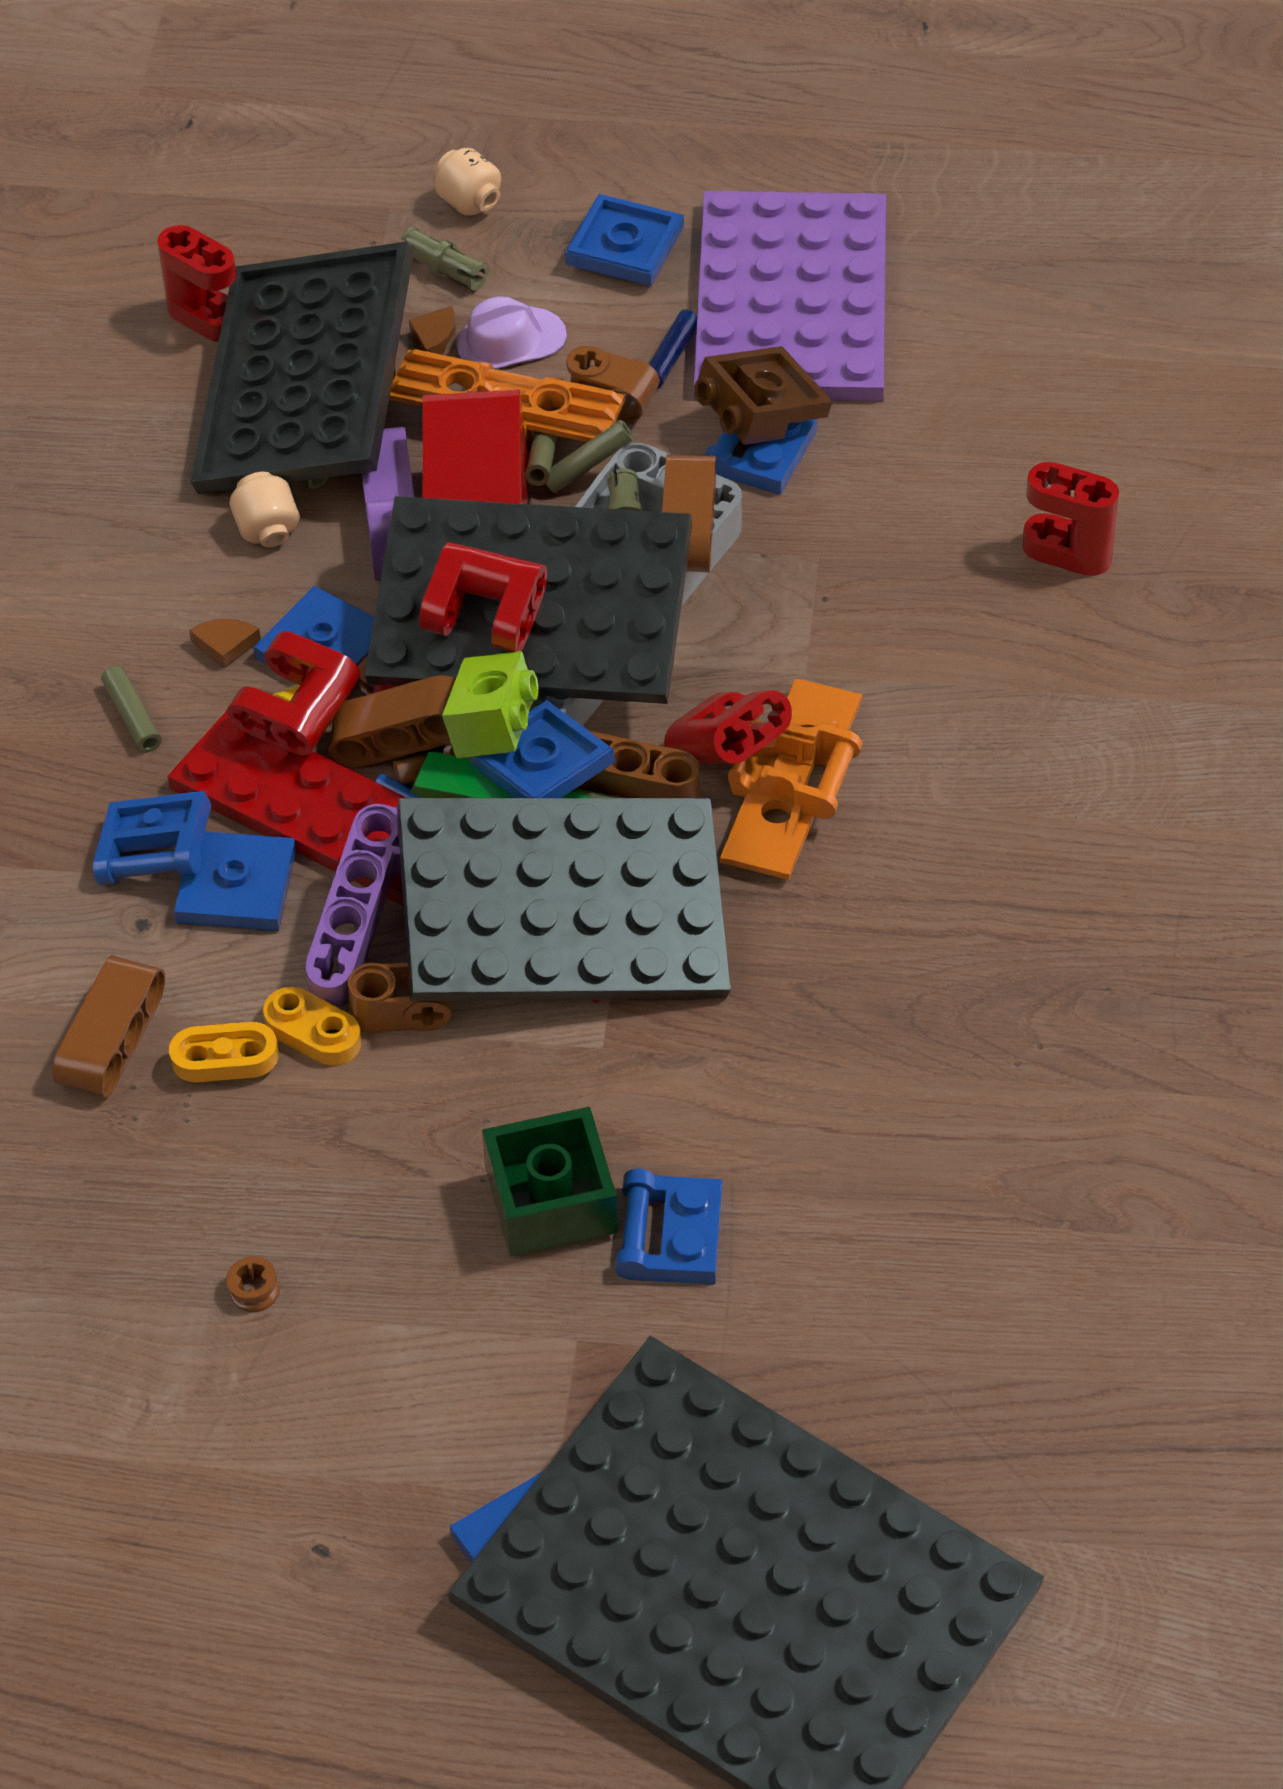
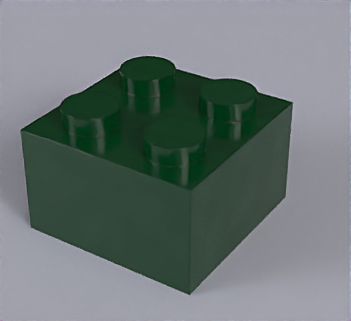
(550, 1181)

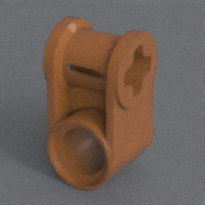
(615, 373)
(382, 1001)

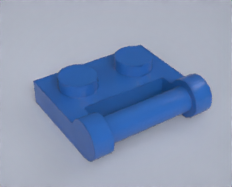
(766, 463)
(152, 824)
(688, 1232)

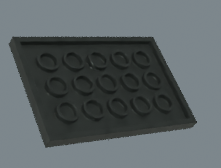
(304, 367)
(605, 608)
(561, 899)

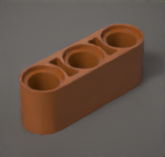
(691, 490)
(391, 723)
(646, 771)
(109, 1026)

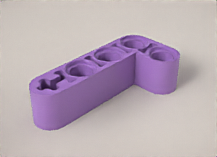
(381, 487)
(354, 905)

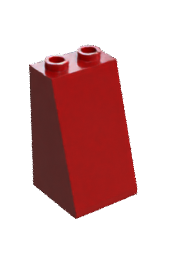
(475, 447)

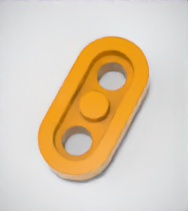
(308, 1023)
(224, 1051)

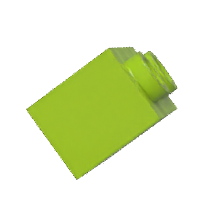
(490, 704)

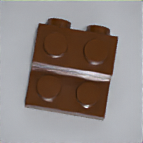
(759, 393)

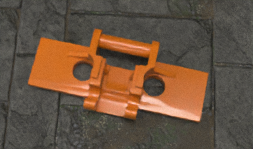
(583, 409)
(779, 778)

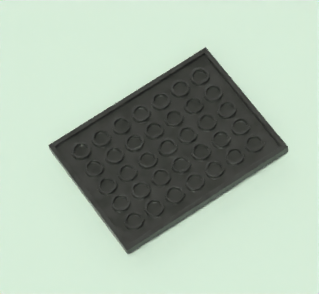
(745, 1586)

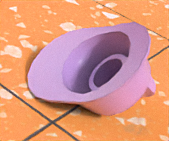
(509, 333)

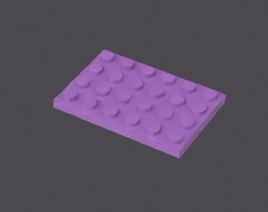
(798, 278)

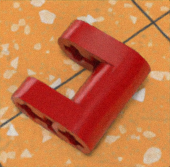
(189, 284)
(1092, 516)
(489, 575)
(324, 682)
(725, 735)

